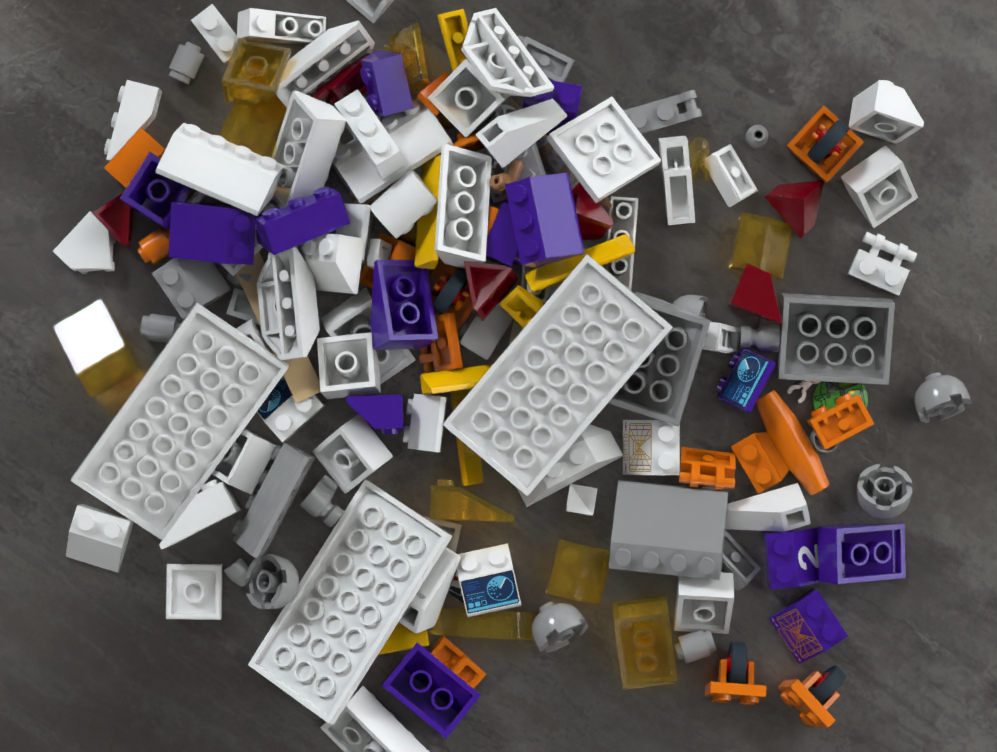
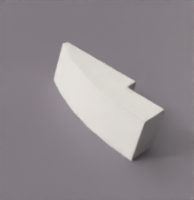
(677, 180)

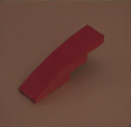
(342, 84)

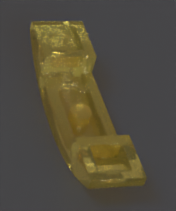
(492, 625)

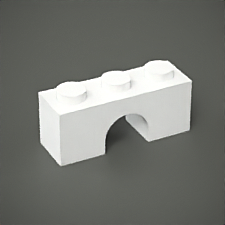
(371, 134)

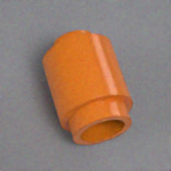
(155, 246)

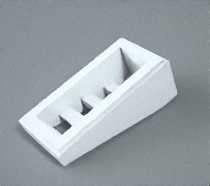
(722, 338)

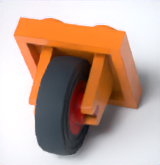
(825, 144)
(451, 292)
(737, 670)
(814, 696)

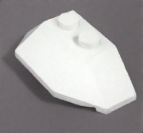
(502, 57)
(324, 59)
(288, 305)
(587, 454)

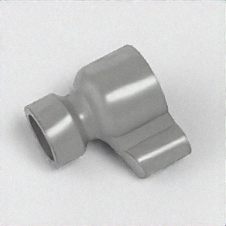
(765, 337)
(319, 501)

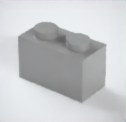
(484, 336)

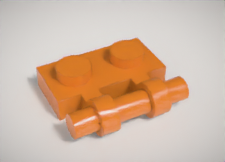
(445, 350)
(697, 462)

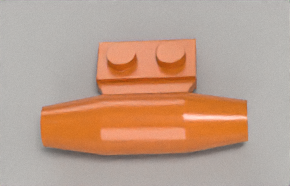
(782, 448)

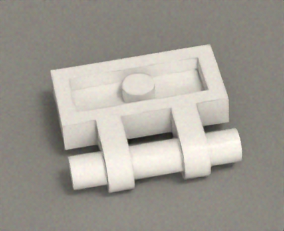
(880, 272)

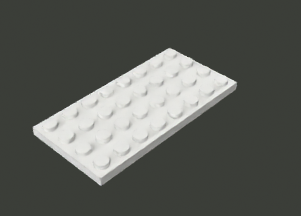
(557, 375)
(179, 421)
(349, 601)

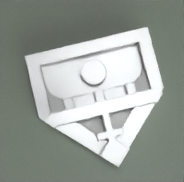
(88, 247)

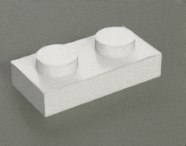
(216, 32)

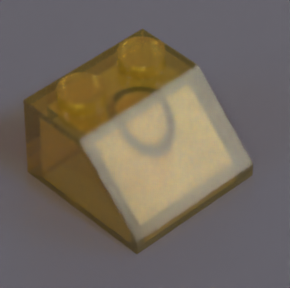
(254, 72)
(761, 243)
(579, 571)

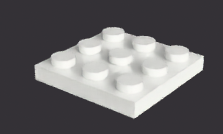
(603, 149)

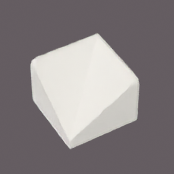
(581, 499)

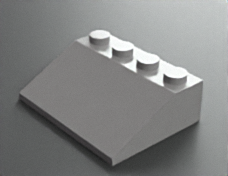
(835, 338)
(665, 377)
(273, 499)
(668, 530)

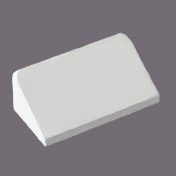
(730, 175)

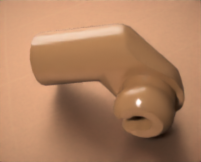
(513, 174)

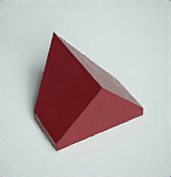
(797, 204)
(592, 217)
(117, 219)
(488, 285)
(756, 295)

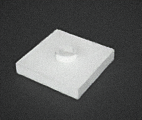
(194, 591)

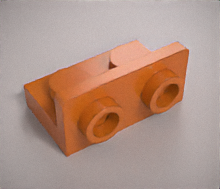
(840, 421)

